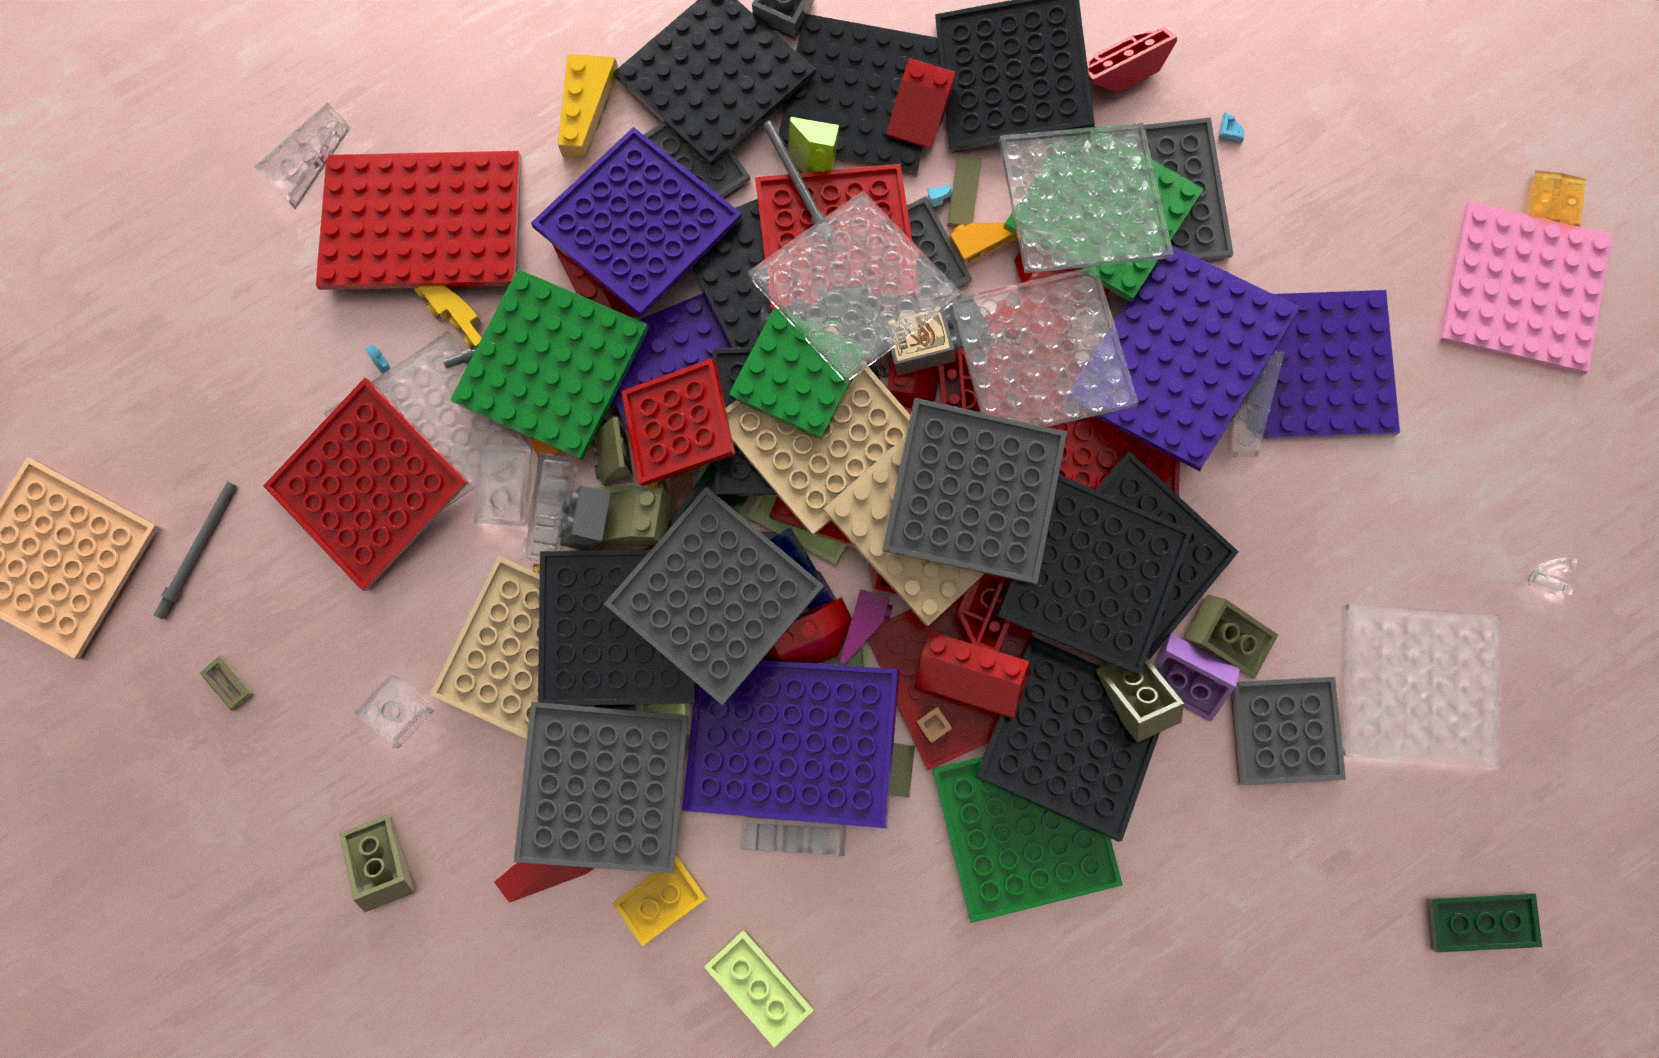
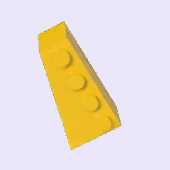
(584, 95)

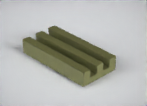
(240, 699)

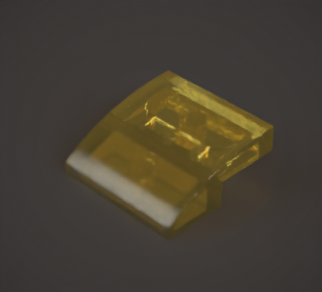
(1558, 197)

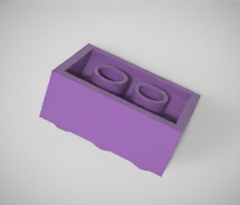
(1196, 676)

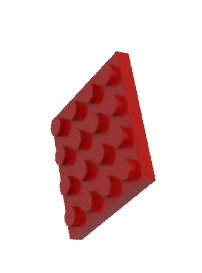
(677, 422)

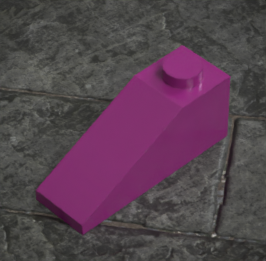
(866, 621)

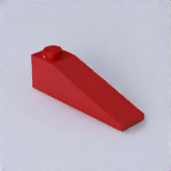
(530, 878)

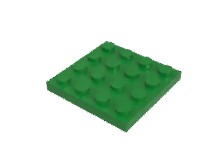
(789, 379)

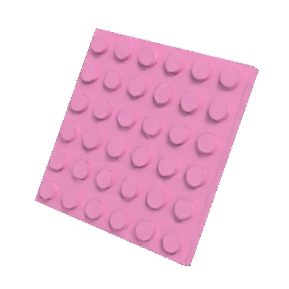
(1526, 287)

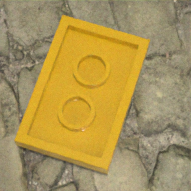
(659, 902)

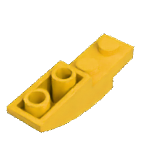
(452, 307)

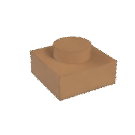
(934, 725)

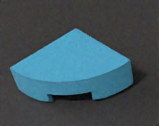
(1231, 129)
(938, 194)
(378, 358)

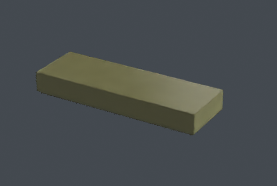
(964, 191)

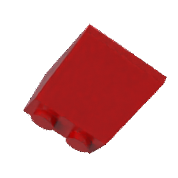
(920, 103)

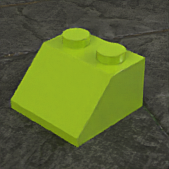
(812, 144)

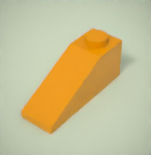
(979, 239)

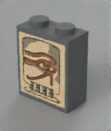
(927, 346)

